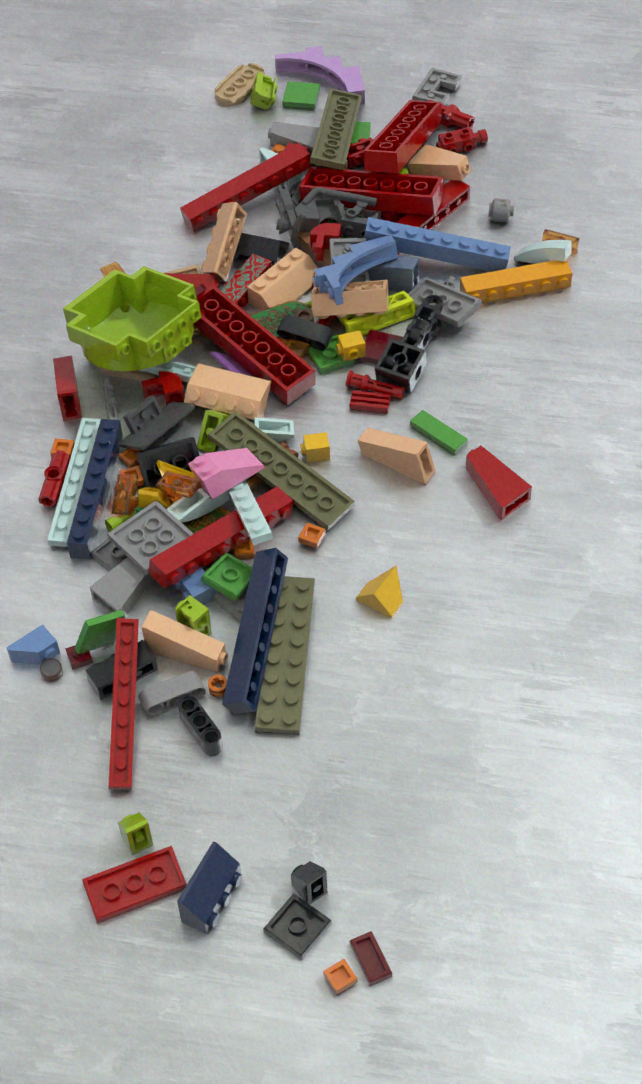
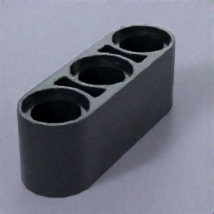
(305, 331)
(204, 733)

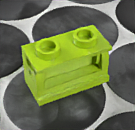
(263, 91)
(194, 615)

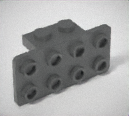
(150, 422)

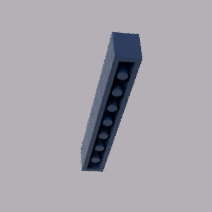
(95, 489)
(255, 631)

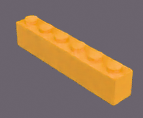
(517, 281)

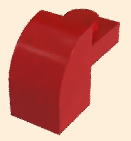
(320, 238)
(165, 385)

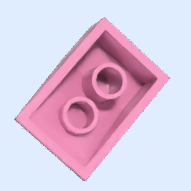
(224, 469)

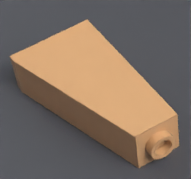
(440, 163)
(399, 453)
(182, 643)

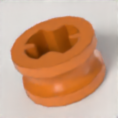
(214, 691)

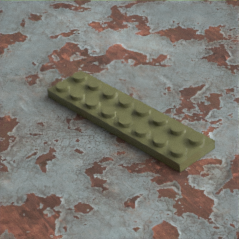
(336, 129)
(301, 483)
(285, 670)

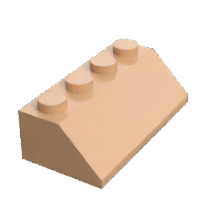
(224, 241)
(283, 281)
(357, 299)
(227, 391)

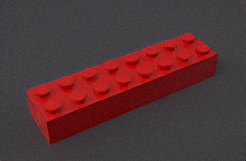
(402, 137)
(393, 192)
(253, 346)

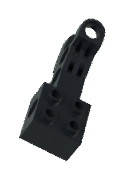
(406, 359)

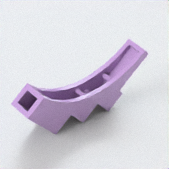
(328, 68)

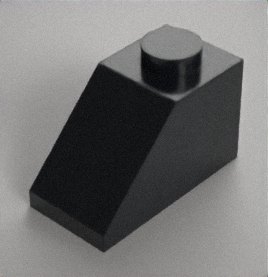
(310, 881)

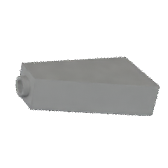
(291, 133)
(120, 587)

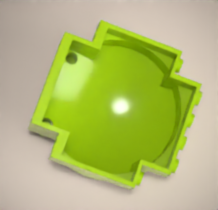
(133, 319)

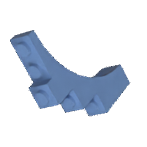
(345, 267)

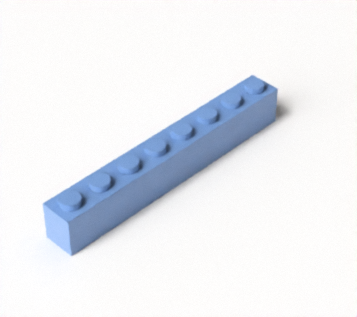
(441, 245)

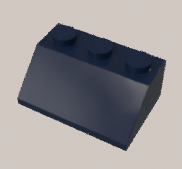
(209, 889)

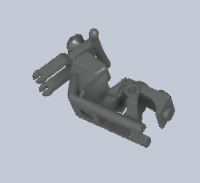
(322, 205)

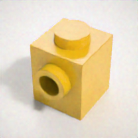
(351, 345)
(315, 447)

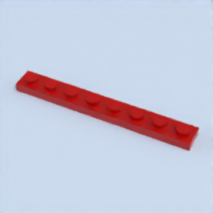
(123, 704)

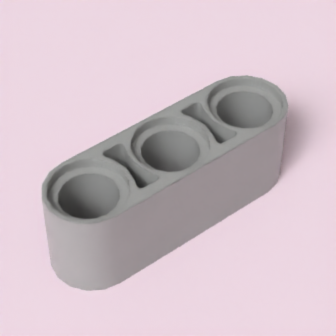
(166, 694)

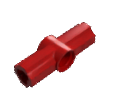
(452, 115)
(54, 478)

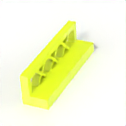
(397, 312)

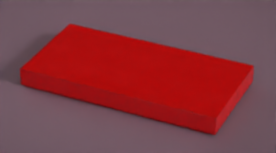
(134, 884)

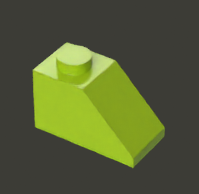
(210, 421)
(136, 832)

